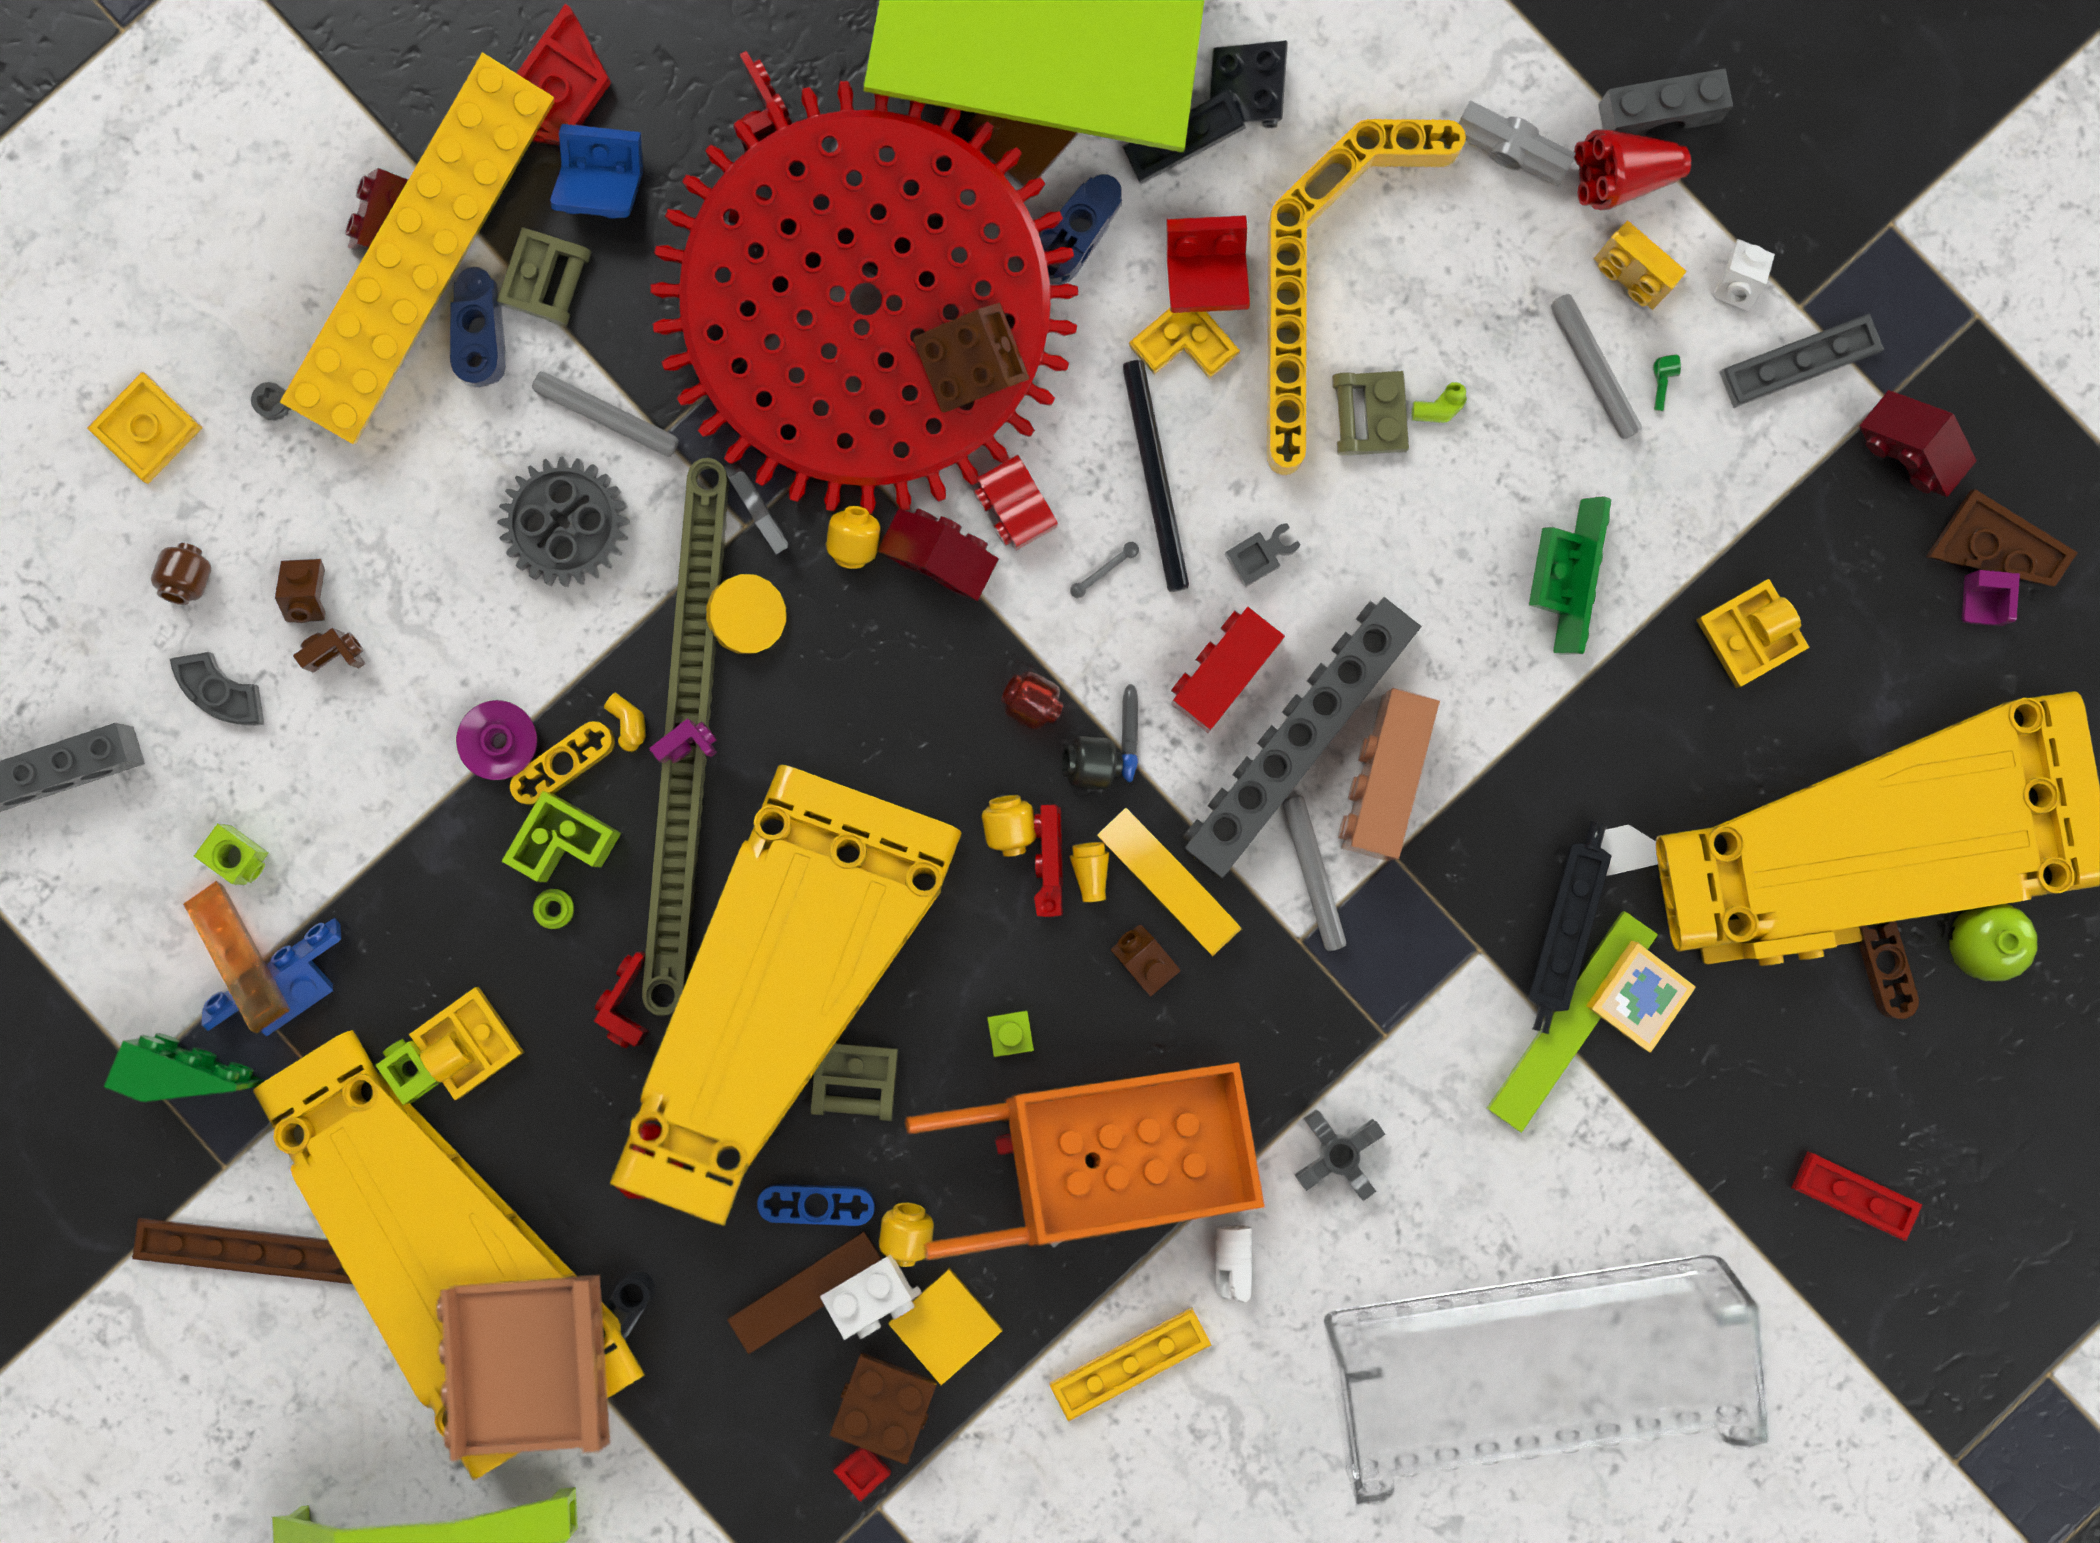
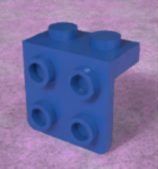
(598, 171)

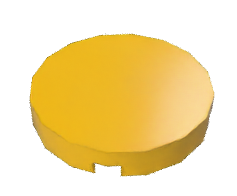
(746, 614)

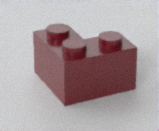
(1921, 439)
(939, 551)

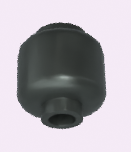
(1091, 762)

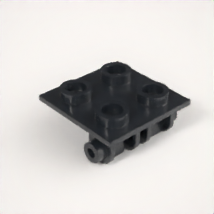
(1254, 79)

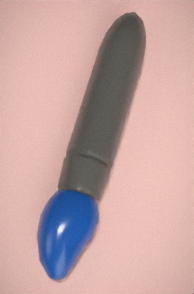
(1129, 732)

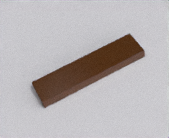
(801, 1293)

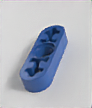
(786, 1194)

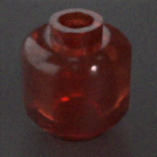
(1032, 700)

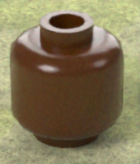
(181, 574)

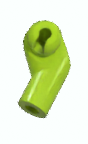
(1443, 408)

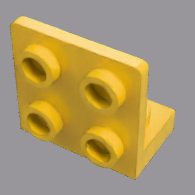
(1639, 266)

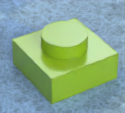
(1010, 1033)

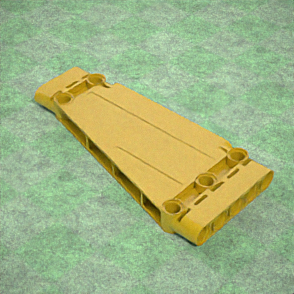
(1901, 834)
(779, 979)
(405, 1214)

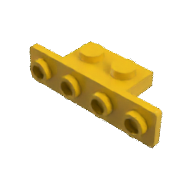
(1772, 951)

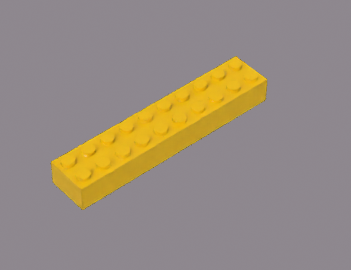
(418, 249)

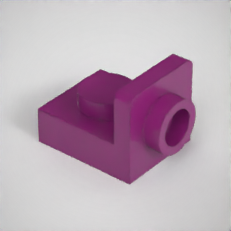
(676, 743)

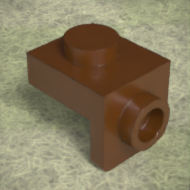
(300, 590)
(321, 649)
(1145, 959)

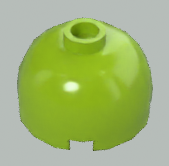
(1993, 942)

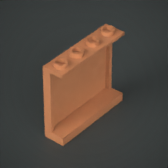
(524, 1366)

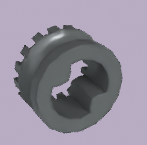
(263, 392)

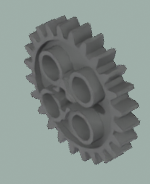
(538, 497)

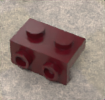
(377, 196)

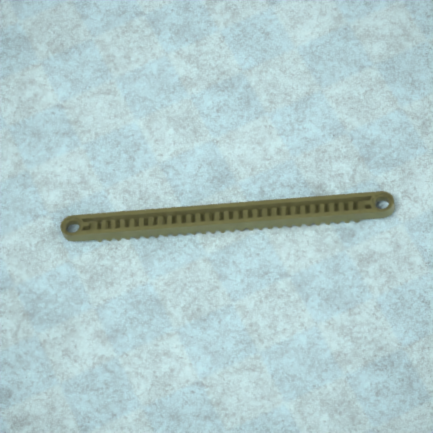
(688, 698)

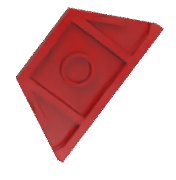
(569, 71)

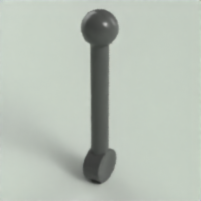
(1129, 551)

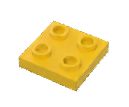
(1753, 633)
(465, 1044)

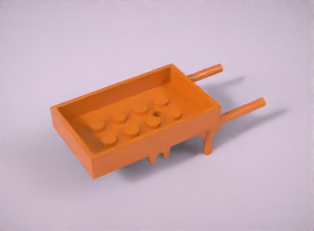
(1159, 1150)

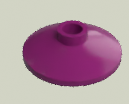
(477, 735)

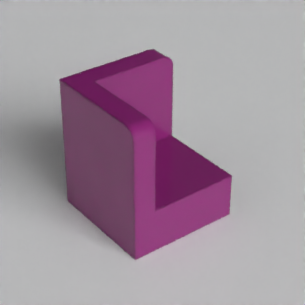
(1990, 598)

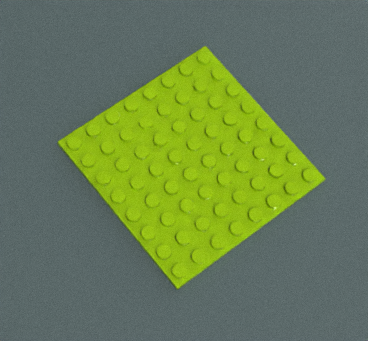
(1051, 63)

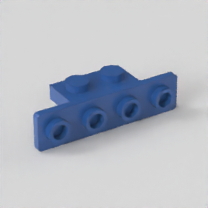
(293, 972)

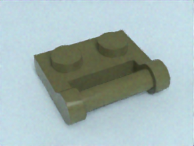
(531, 273)
(1383, 412)
(859, 1068)

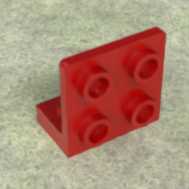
(760, 80)
(1207, 264)

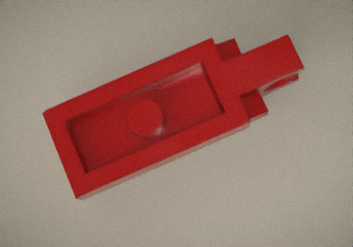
(1049, 863)

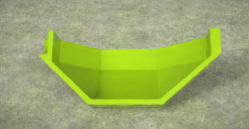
(535, 1522)

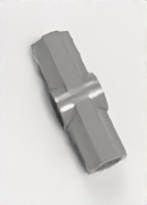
(1515, 143)

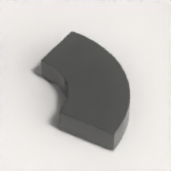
(756, 507)
(215, 692)

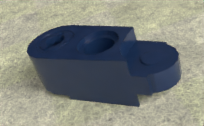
(1094, 201)
(475, 298)

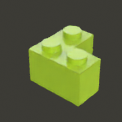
(556, 828)

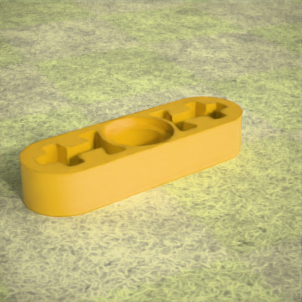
(580, 738)

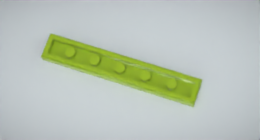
(1552, 1052)

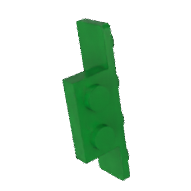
(1569, 573)

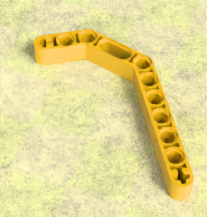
(1294, 240)

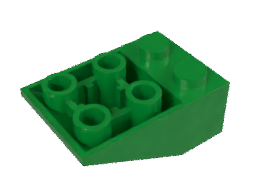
(161, 1070)

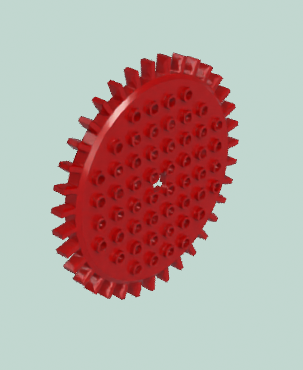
(720, 245)

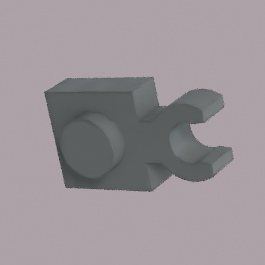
(1257, 558)

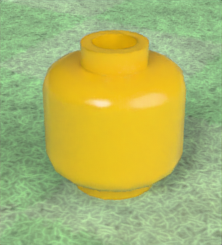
(853, 537)
(1009, 825)
(905, 1232)

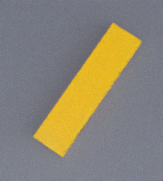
(1130, 1364)

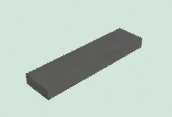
(1801, 360)

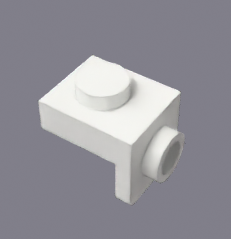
(1744, 275)

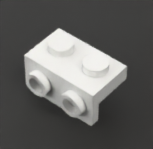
(868, 1297)

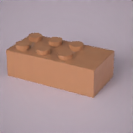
(1389, 775)

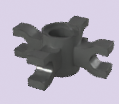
(1356, 1142)

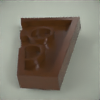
(1995, 539)

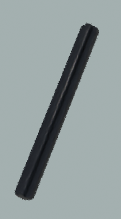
(1155, 476)

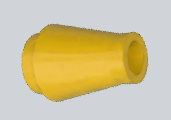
(1091, 868)

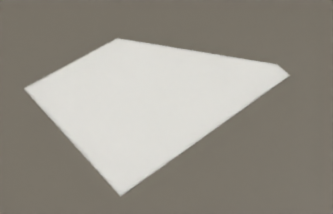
(1628, 849)

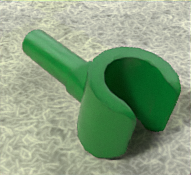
(1663, 368)

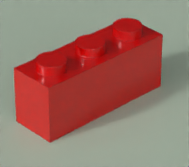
(1226, 668)

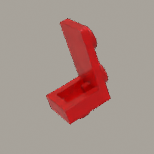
(621, 1028)

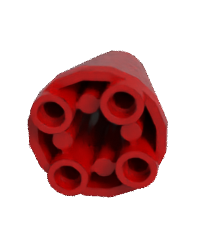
(1626, 166)

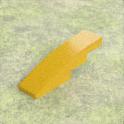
(1169, 882)

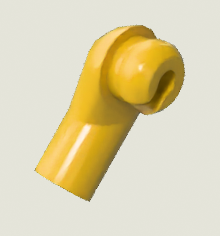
(631, 722)

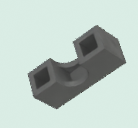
(1690, 99)

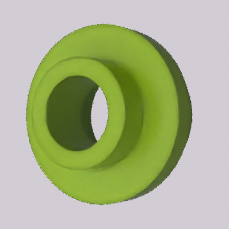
(541, 905)

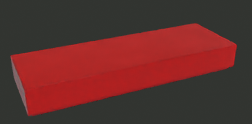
(1856, 1196)

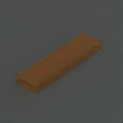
(236, 957)

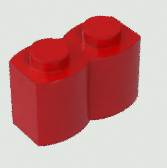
(1015, 502)

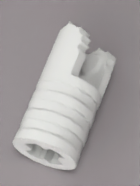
(1234, 1262)

